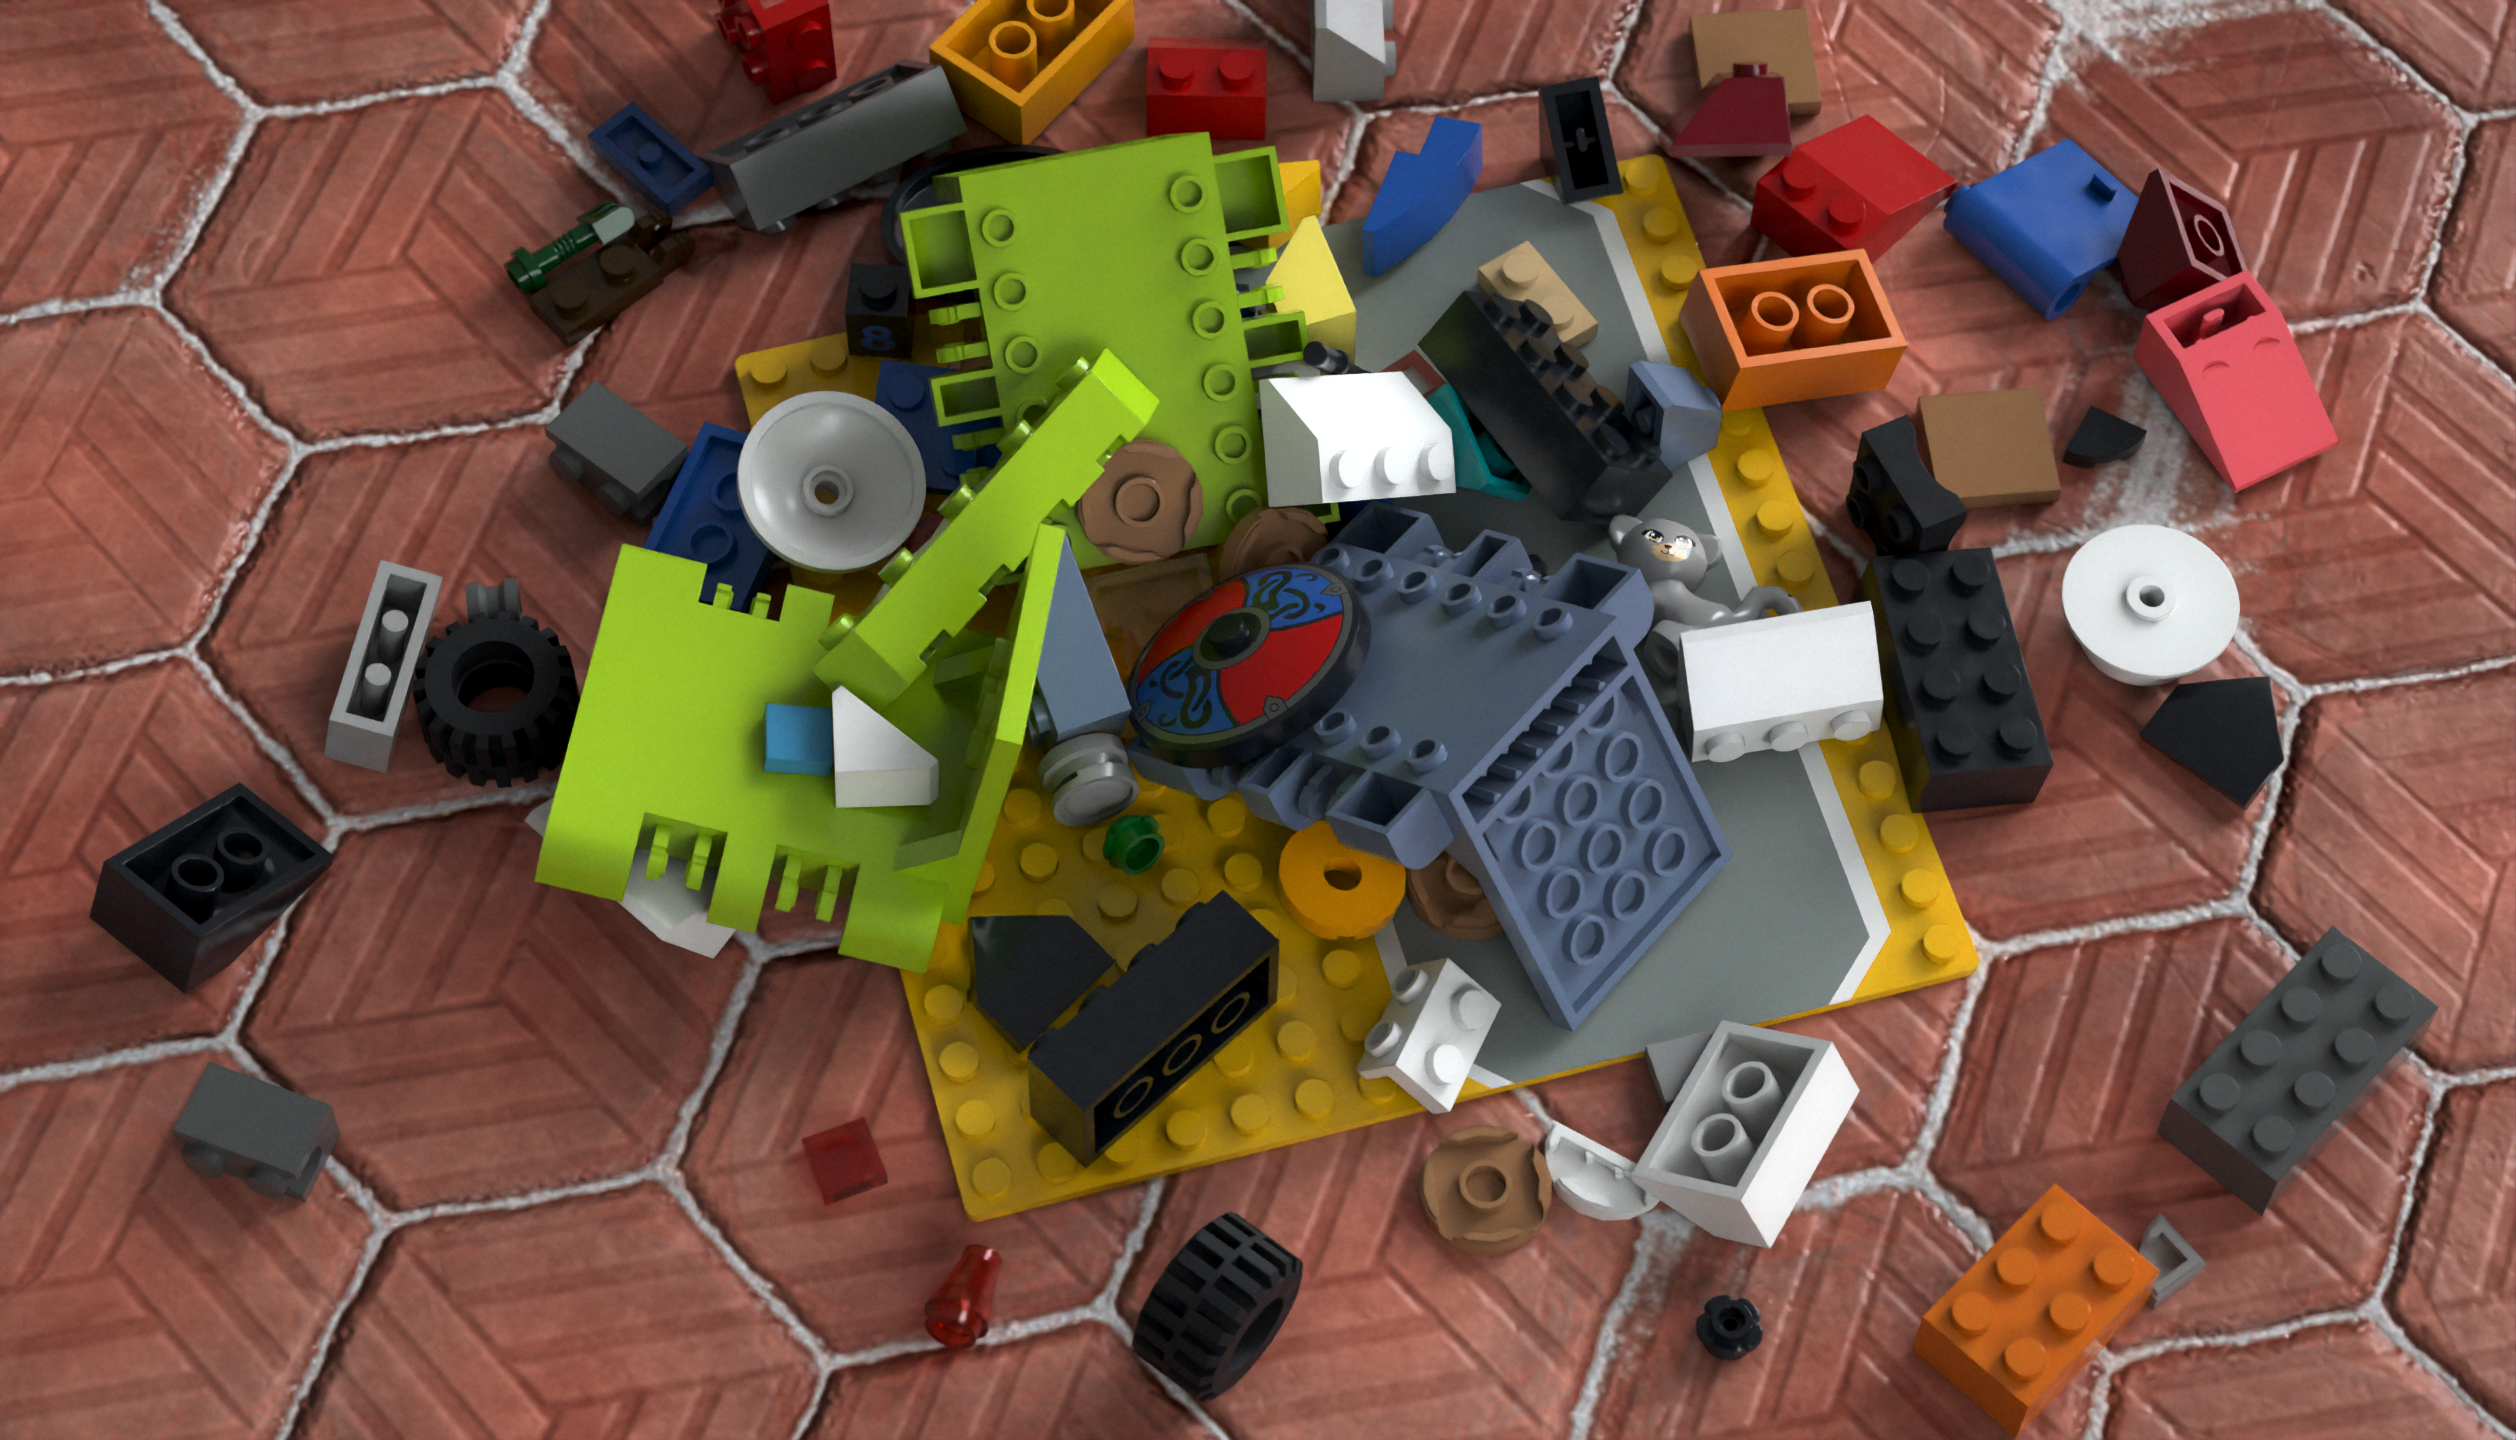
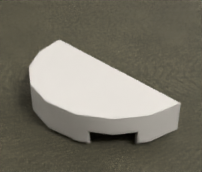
(1593, 1177)

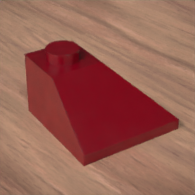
(1733, 117)
(2176, 244)

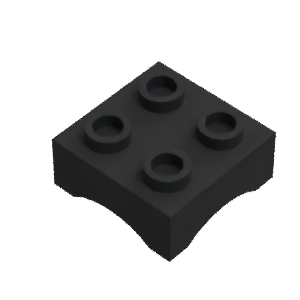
(1897, 495)

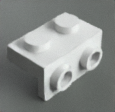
(1430, 1033)

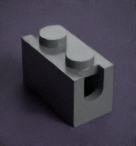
(616, 453)
(256, 1133)

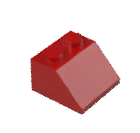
(1207, 87)

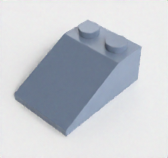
(1076, 676)

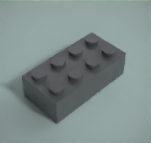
(2297, 1070)

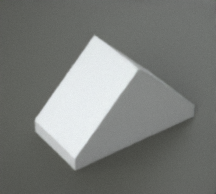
(876, 760)

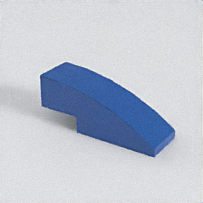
(1421, 193)

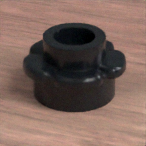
(1725, 1343)

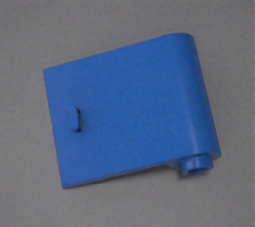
(2044, 224)

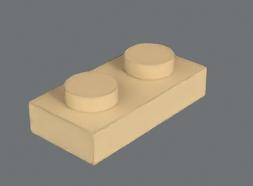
(1526, 275)

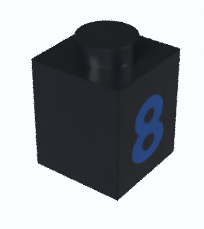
(879, 311)

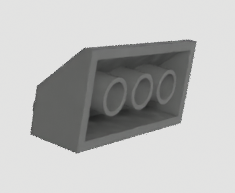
(835, 145)

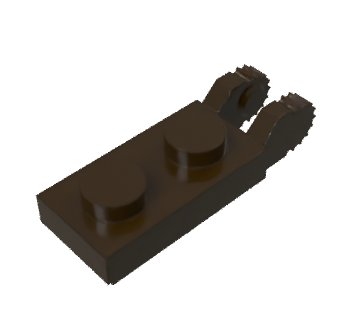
(612, 278)

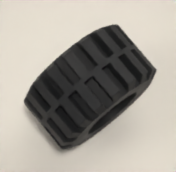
(488, 657)
(1217, 1306)

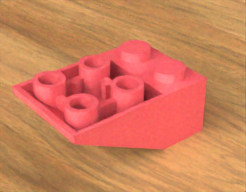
(2235, 380)

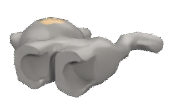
(1674, 567)

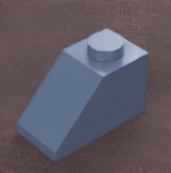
(1672, 411)

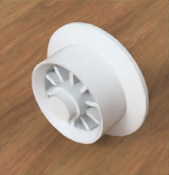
(2149, 603)

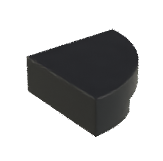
(2103, 440)

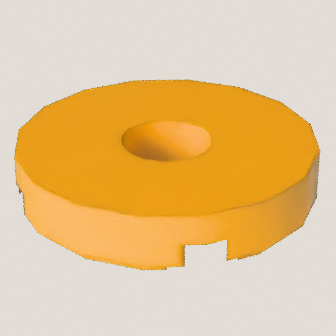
(1327, 909)

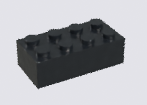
(1545, 408)
(1954, 681)
(1152, 1027)

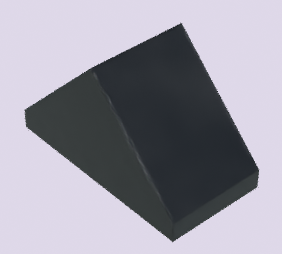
(1577, 141)

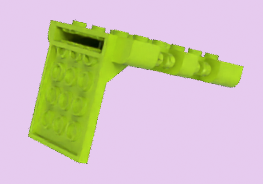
(1126, 257)
(675, 758)

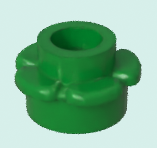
(1133, 844)

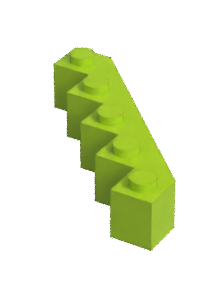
(985, 532)

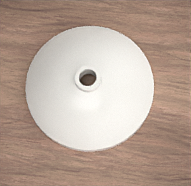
(837, 446)

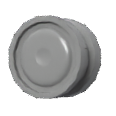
(1088, 779)

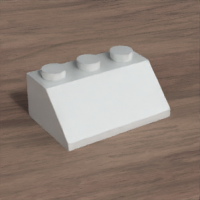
(1352, 440)
(1779, 682)
(664, 905)
(1747, 1131)

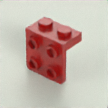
(781, 46)

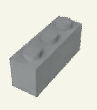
(382, 666)

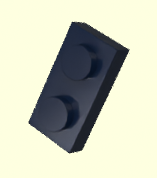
(651, 159)

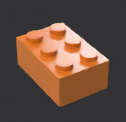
(1792, 329)
(2035, 1310)

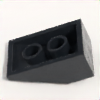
(206, 885)

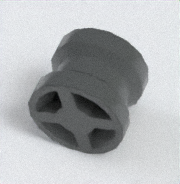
(491, 599)

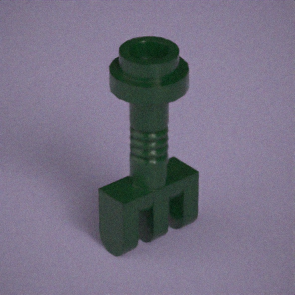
(597, 225)

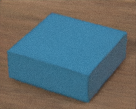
(797, 739)

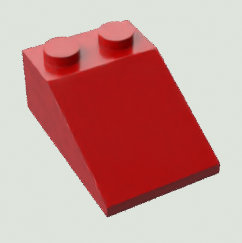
(1848, 192)

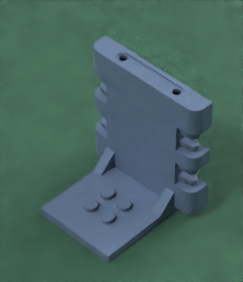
(1509, 735)

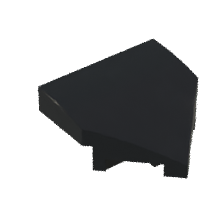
(2221, 734)
(1029, 971)

